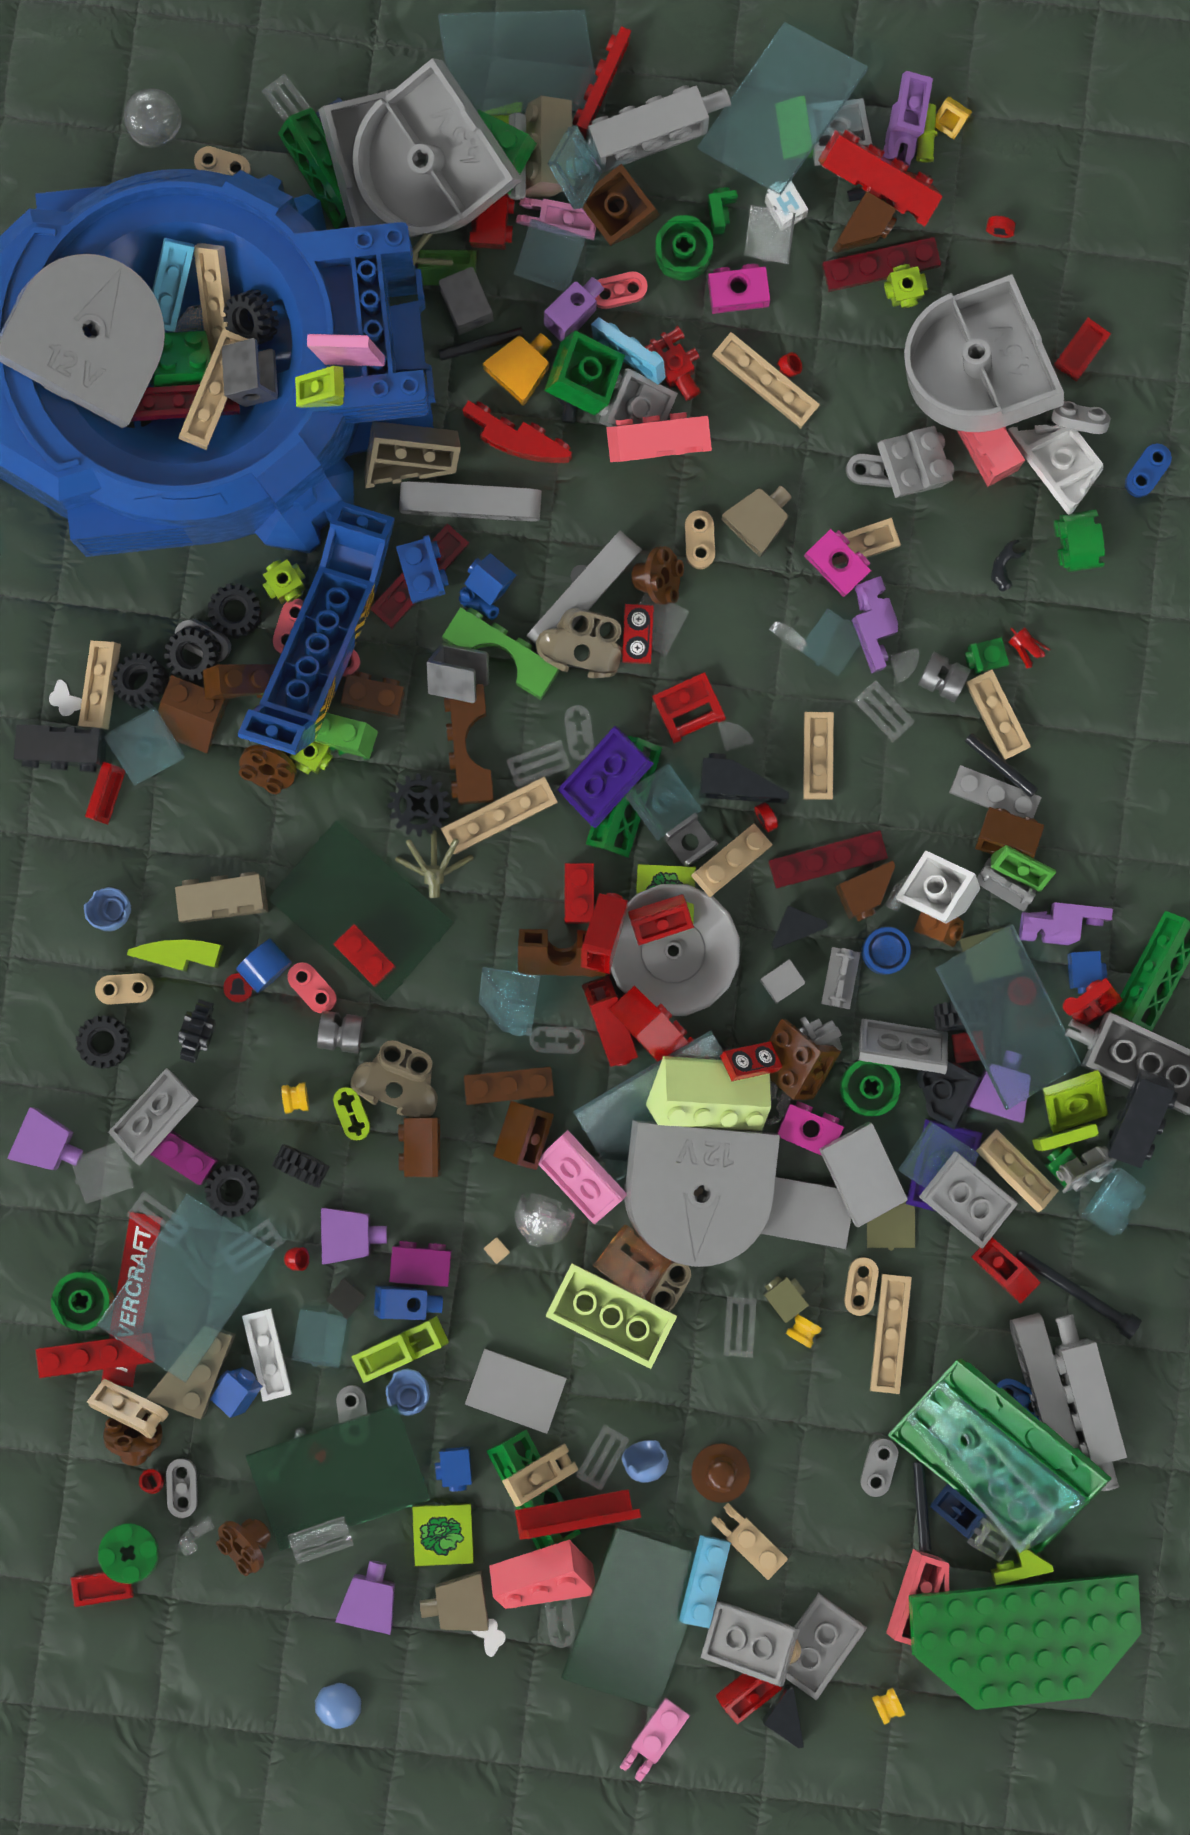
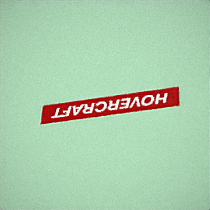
(136, 1246)

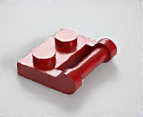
(686, 698)
(1099, 996)

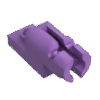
(908, 117)
(875, 623)
(1062, 924)

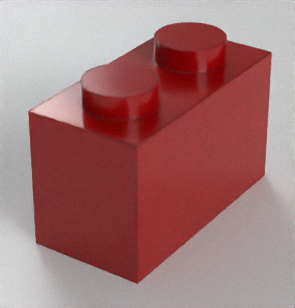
(579, 892)
(364, 955)

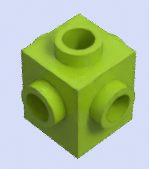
(898, 293)
(291, 589)
(315, 763)

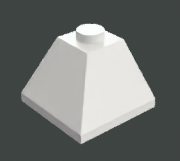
(939, 888)

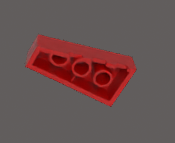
(881, 176)
(492, 226)
(650, 1024)

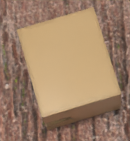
(496, 1250)

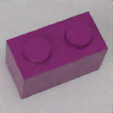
(185, 1158)
(420, 1265)

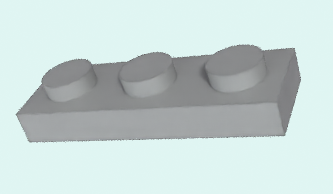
(993, 793)

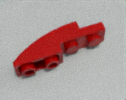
(526, 443)

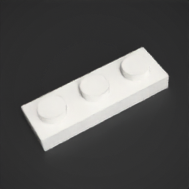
(267, 1354)

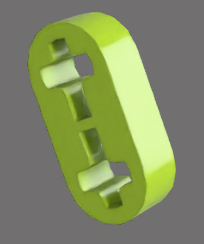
(344, 1115)

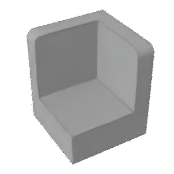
(782, 981)

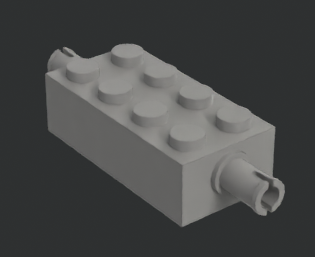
(652, 126)
(1124, 1048)
(1089, 1399)

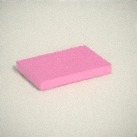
(345, 350)
(581, 1177)

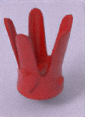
(1025, 640)

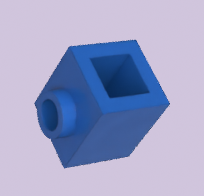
(489, 578)
(1085, 969)
(236, 1391)
(454, 1468)

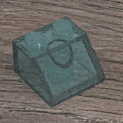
(510, 999)
(1114, 1202)

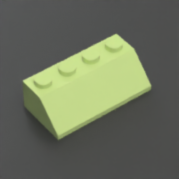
(703, 1096)
(611, 1315)

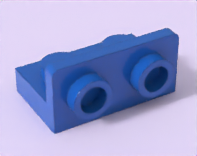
(421, 569)

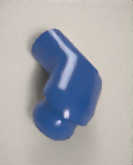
(472, 600)

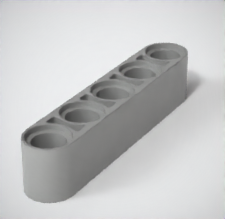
(470, 501)
(590, 583)
(1042, 1375)

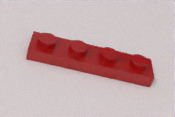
(605, 71)
(86, 1357)

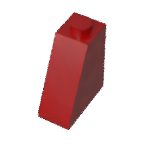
(604, 932)
(613, 1034)

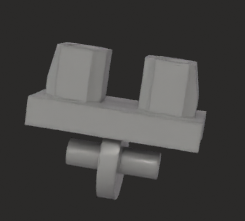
(821, 1034)

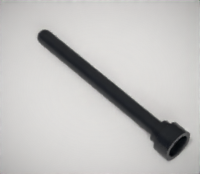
(1125, 1323)

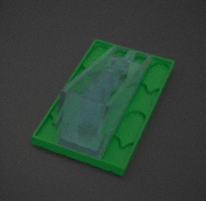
(999, 1456)

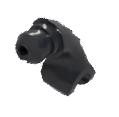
(999, 569)

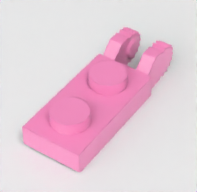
(558, 215)
(656, 1736)

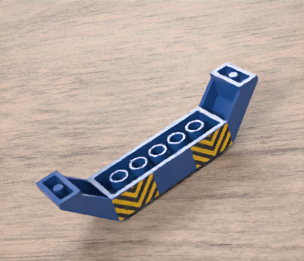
(323, 632)

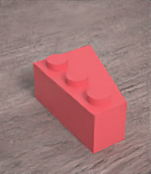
(657, 437)
(993, 453)
(923, 1575)
(543, 1576)

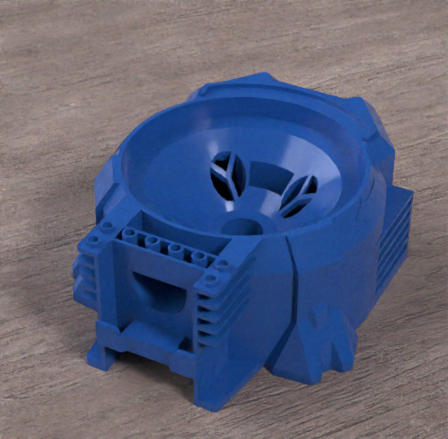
(274, 463)

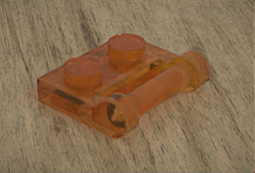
(625, 1270)

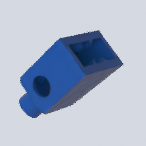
(392, 1303)

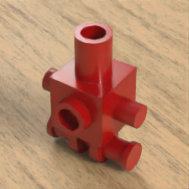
(677, 362)

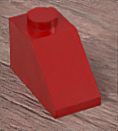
(1006, 1270)

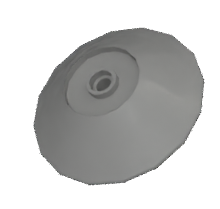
(705, 957)

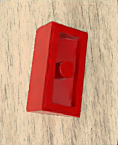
(660, 919)
(745, 1696)

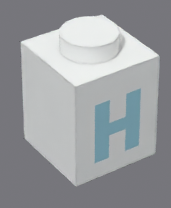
(788, 201)

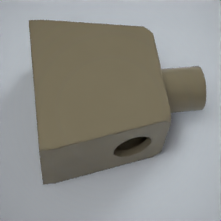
(758, 518)
(459, 1604)

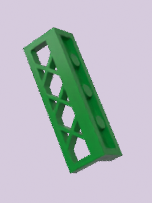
(312, 144)
(606, 832)
(1155, 969)
(507, 1462)

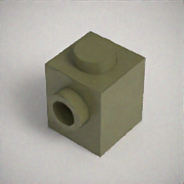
(785, 1297)

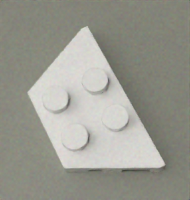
(1060, 460)

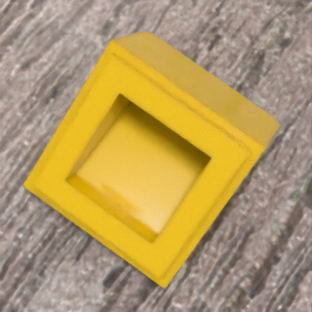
(951, 117)

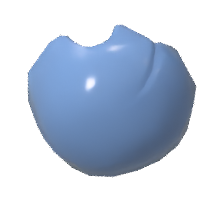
(108, 909)
(408, 1391)
(645, 1461)
(338, 1705)

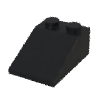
(732, 781)

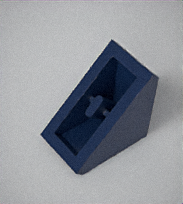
(958, 1511)

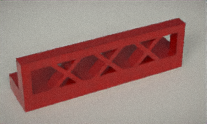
(575, 1514)

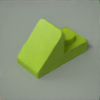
(320, 388)
(1028, 1566)

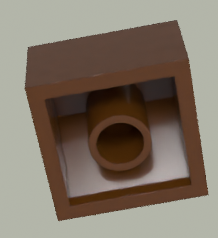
(619, 206)
(868, 222)
(190, 715)
(865, 891)
(421, 1147)

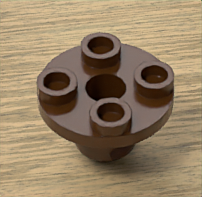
(659, 575)
(267, 768)
(129, 1443)
(720, 1472)
(244, 1543)

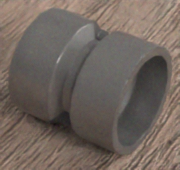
(952, 684)
(340, 1032)

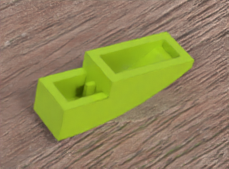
(179, 953)
(400, 1349)

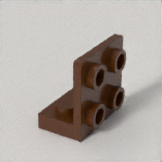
(802, 1061)

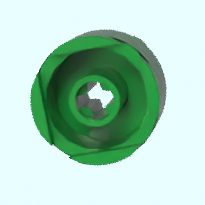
(698, 240)
(1080, 541)
(867, 1104)
(66, 1294)
(111, 1555)

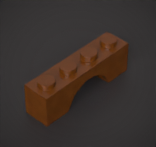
(473, 782)

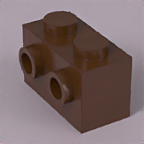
(373, 696)
(1004, 829)
(522, 1135)

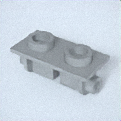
(1005, 887)
(840, 978)
(1078, 1176)

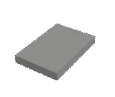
(903, 1046)
(153, 1116)
(863, 1174)
(968, 1200)
(808, 1214)
(515, 1391)
(825, 1640)
(750, 1643)

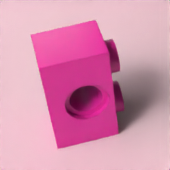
(724, 299)
(821, 558)
(792, 1127)

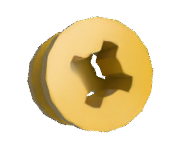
(295, 1098)
(803, 1330)
(888, 1706)

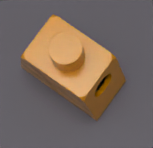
(520, 366)

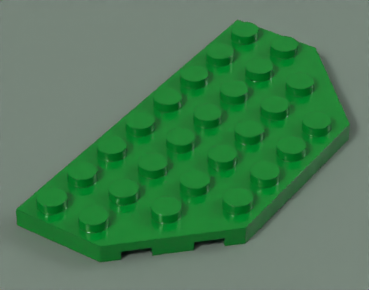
(1026, 1638)

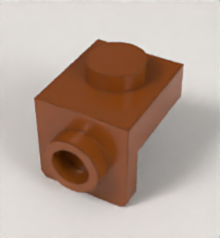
(935, 929)

